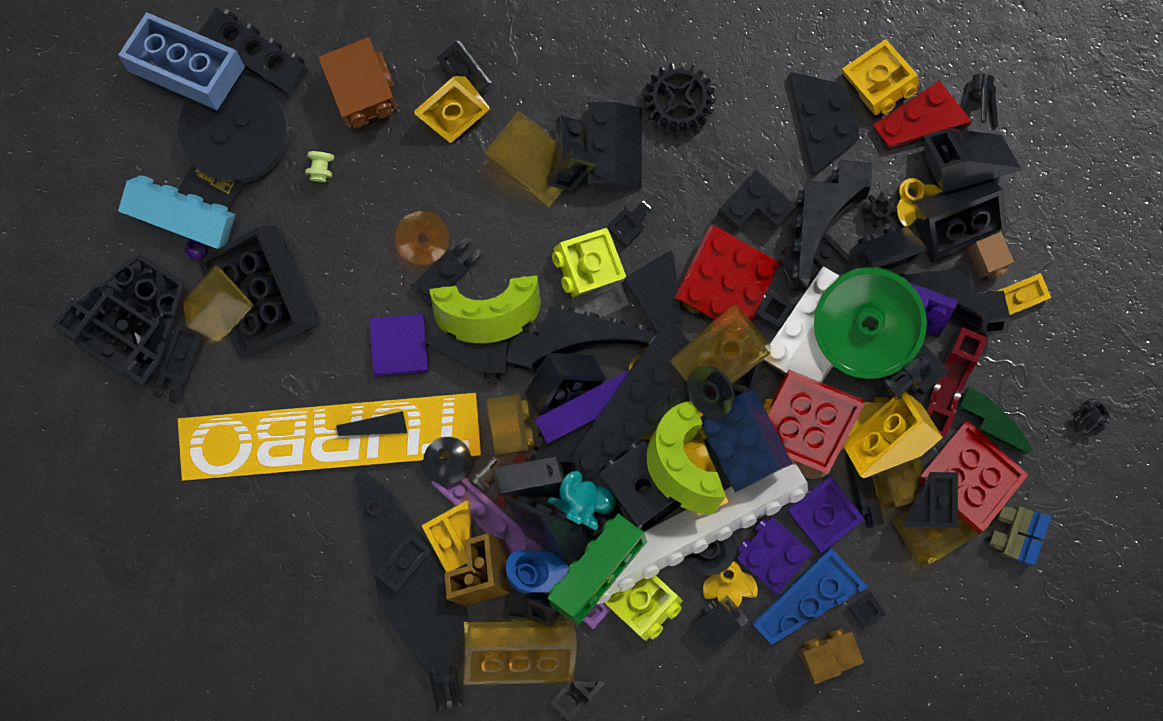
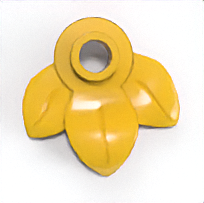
(906, 207)
(735, 587)

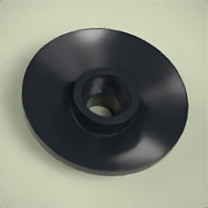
(710, 391)
(451, 470)
(720, 561)

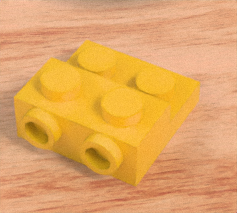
(882, 77)

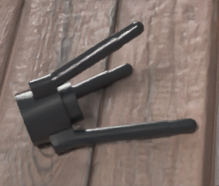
(983, 89)

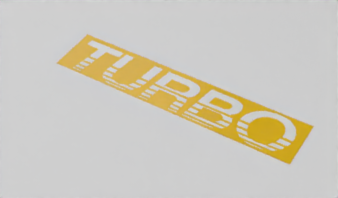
(310, 440)

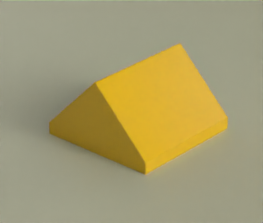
(453, 108)

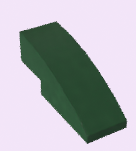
(993, 420)

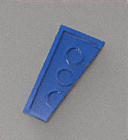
(816, 590)

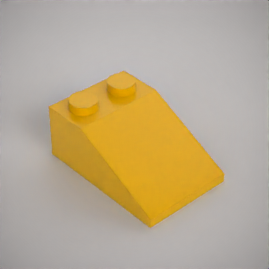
(892, 436)

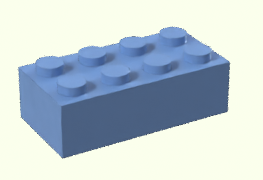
(181, 60)

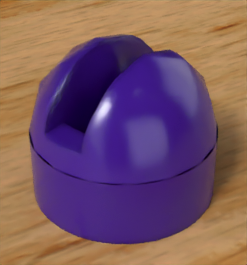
(193, 254)

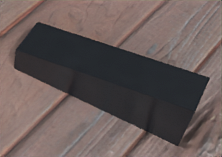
(382, 424)

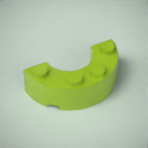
(487, 319)
(672, 469)

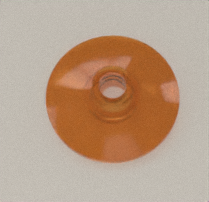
(415, 225)

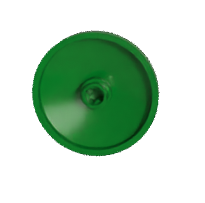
(870, 322)

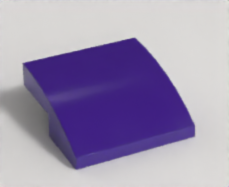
(398, 345)

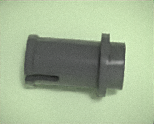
(485, 475)

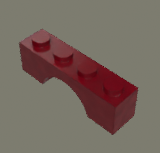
(960, 362)

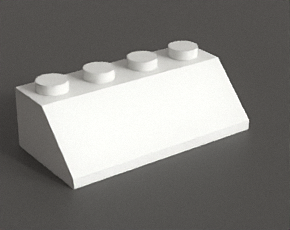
(796, 343)

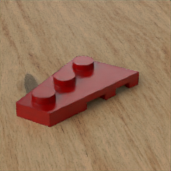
(922, 115)

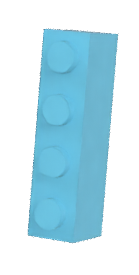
(176, 211)

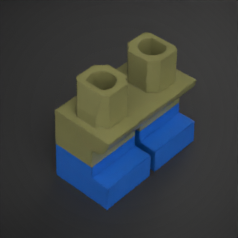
(1024, 522)

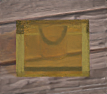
(215, 305)

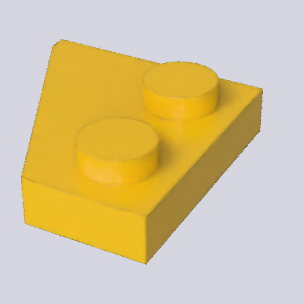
(448, 535)

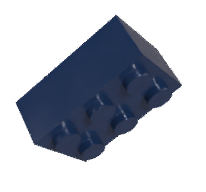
(746, 442)

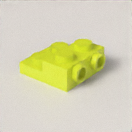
(588, 262)
(646, 606)

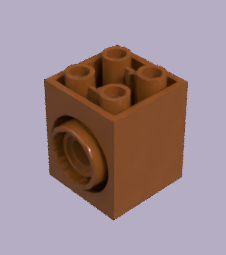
(359, 82)

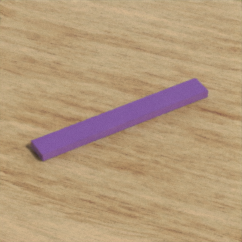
(498, 523)

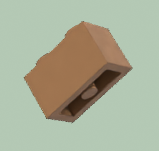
(990, 256)

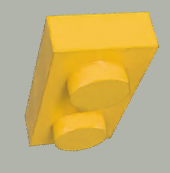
(1026, 293)

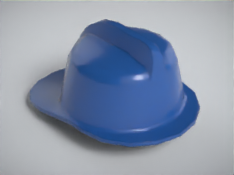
(535, 570)

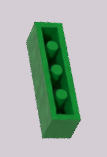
(597, 569)

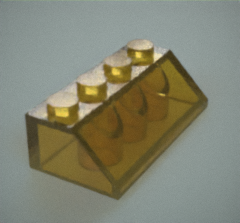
(518, 652)

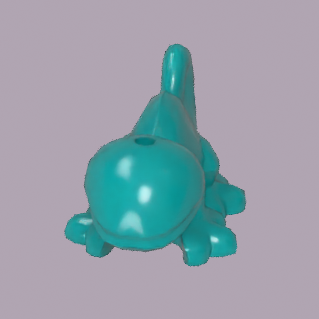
(582, 499)

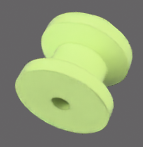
(318, 170)

